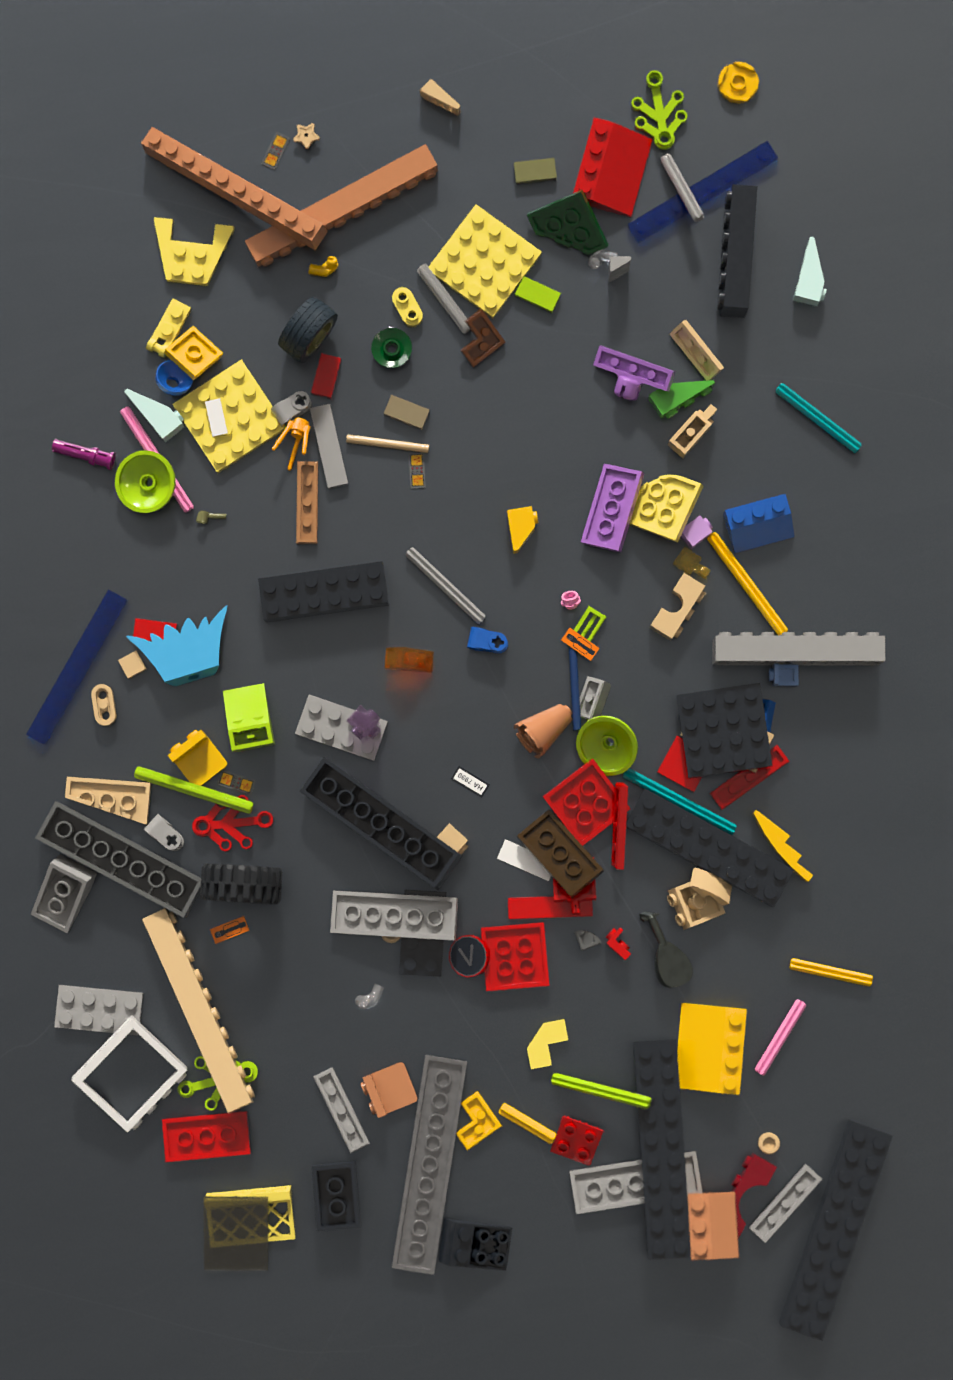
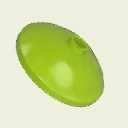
(133, 477)
(610, 757)

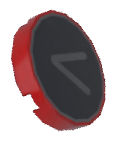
(469, 956)

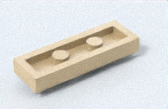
(696, 350)

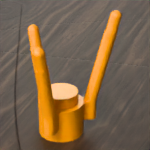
(298, 428)

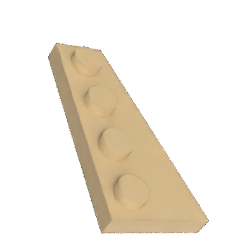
(114, 796)

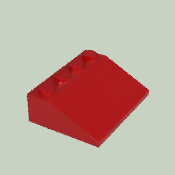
(612, 167)

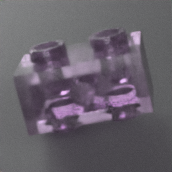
(364, 723)

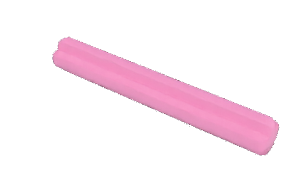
(780, 1037)

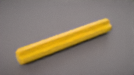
(831, 972)

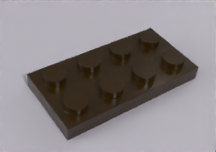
(560, 853)

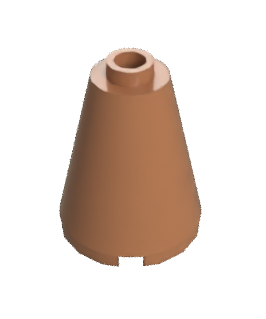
(543, 729)

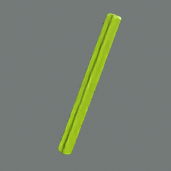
(194, 790)

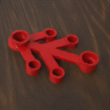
(228, 824)

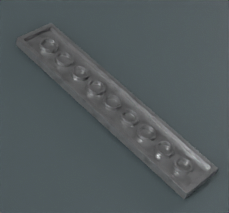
(429, 1164)

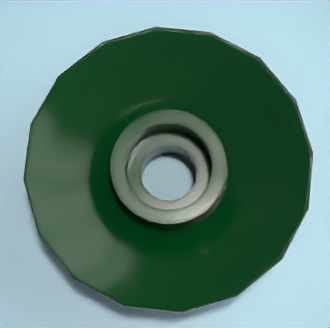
(387, 338)

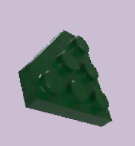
(569, 223)

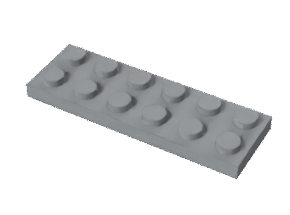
(394, 915)
(620, 1184)

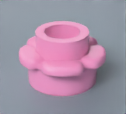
(570, 600)

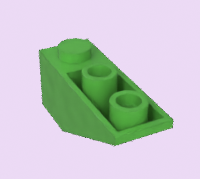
(680, 395)

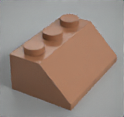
(713, 1225)

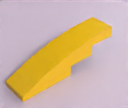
(776, 838)

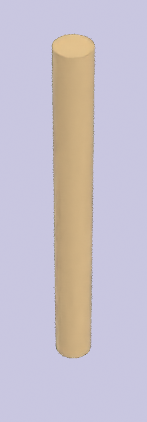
(387, 443)

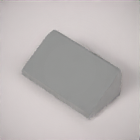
(618, 266)
(593, 697)

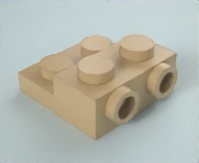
(692, 907)

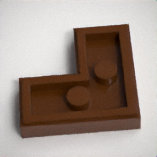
(486, 339)

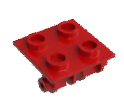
(576, 1140)

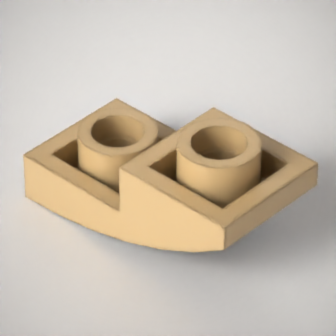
(710, 884)

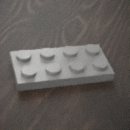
(327, 724)
(96, 1008)

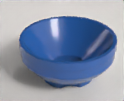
(169, 370)

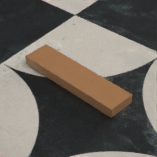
(307, 503)

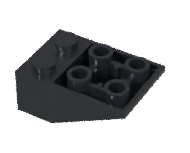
(475, 1245)

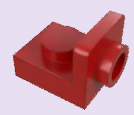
(620, 947)

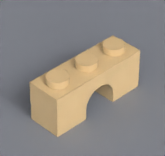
(669, 623)

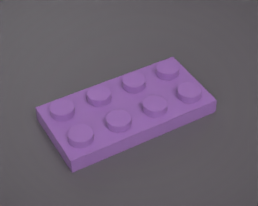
(612, 507)

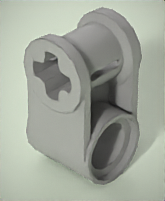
(290, 408)
(162, 831)

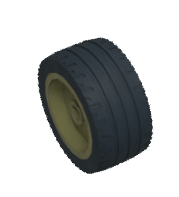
(307, 329)

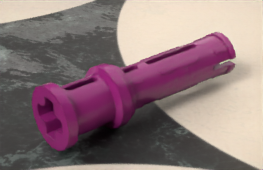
(93, 455)

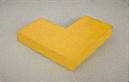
(482, 1123)

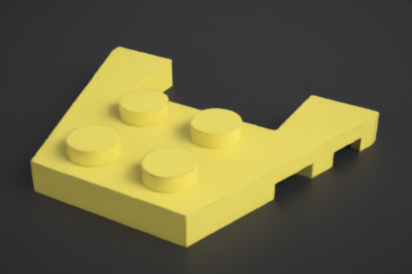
(190, 261)

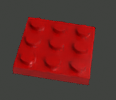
(584, 802)
(516, 956)

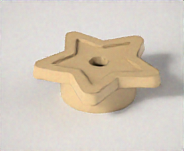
(306, 141)

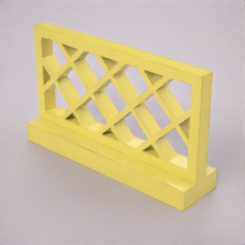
(275, 1195)

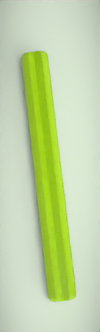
(601, 1091)

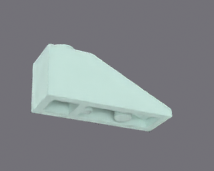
(811, 280)
(158, 415)

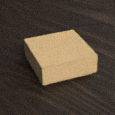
(132, 664)

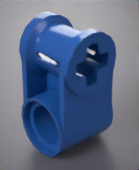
(483, 639)

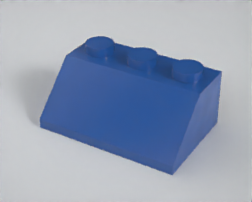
(759, 523)

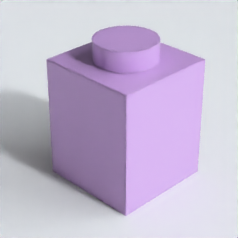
(696, 531)

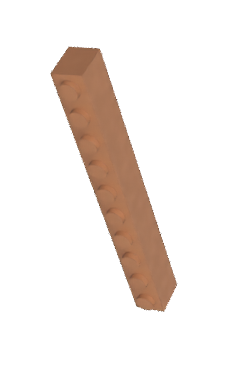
(233, 188)
(349, 202)

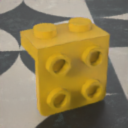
(197, 758)

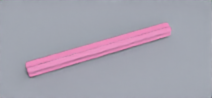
(148, 445)

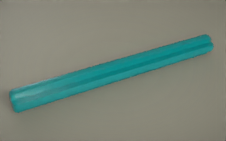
(682, 802)

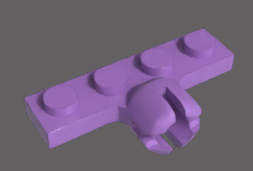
(633, 372)

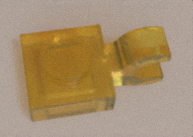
(689, 562)

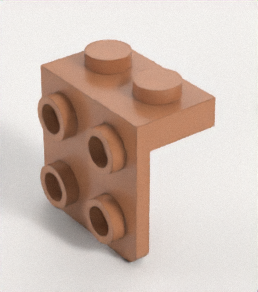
(389, 1089)

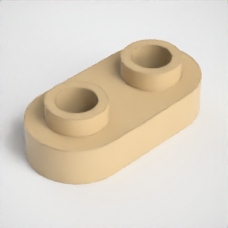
(103, 705)

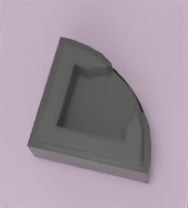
(586, 939)

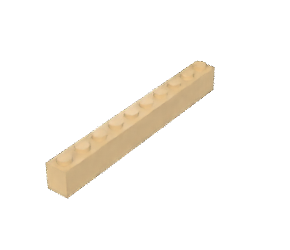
(198, 1010)

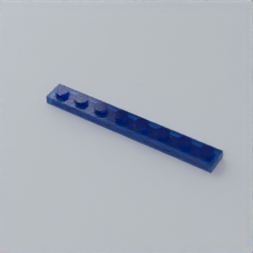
(703, 191)
(76, 667)

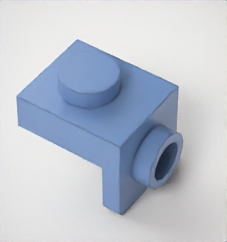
(784, 675)

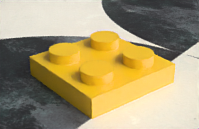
(193, 353)

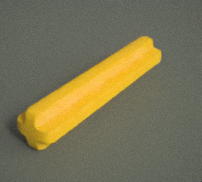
(527, 1123)

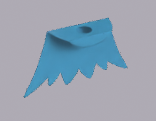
(186, 654)

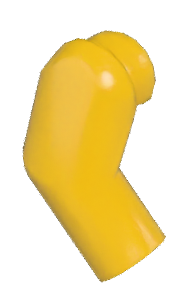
(325, 269)

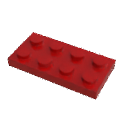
(206, 1136)

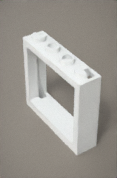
(130, 1024)

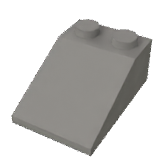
(63, 892)

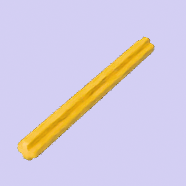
(747, 584)

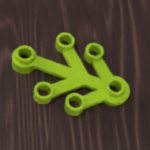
(659, 114)
(210, 1082)

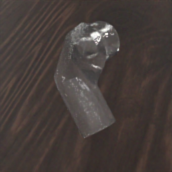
(600, 257)
(370, 1000)

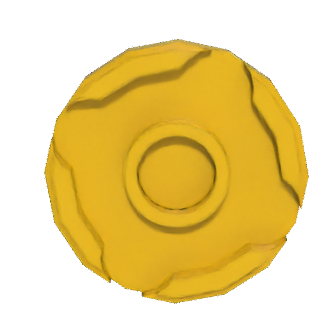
(738, 82)

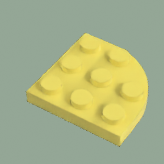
(665, 505)

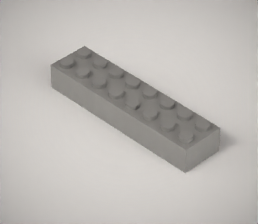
(798, 650)

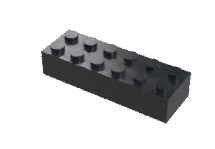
(738, 252)
(323, 592)

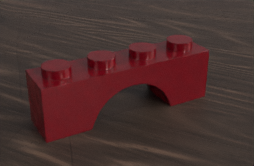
(755, 1172)

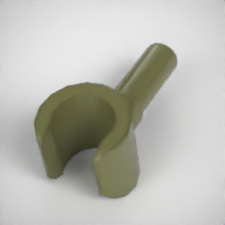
(203, 516)

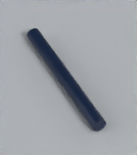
(575, 696)

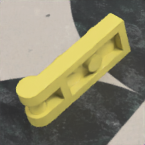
(169, 327)

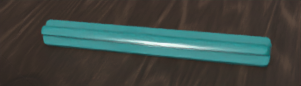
(818, 418)

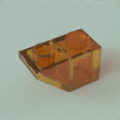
(408, 659)

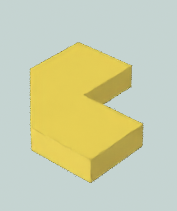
(538, 1048)

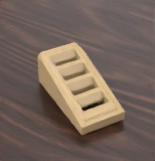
(438, 96)

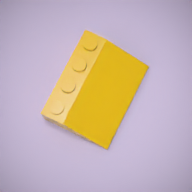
(711, 1048)

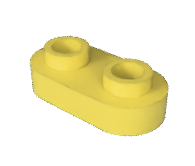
(407, 306)

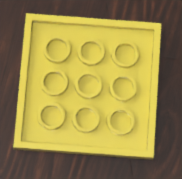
(484, 261)
(245, 414)

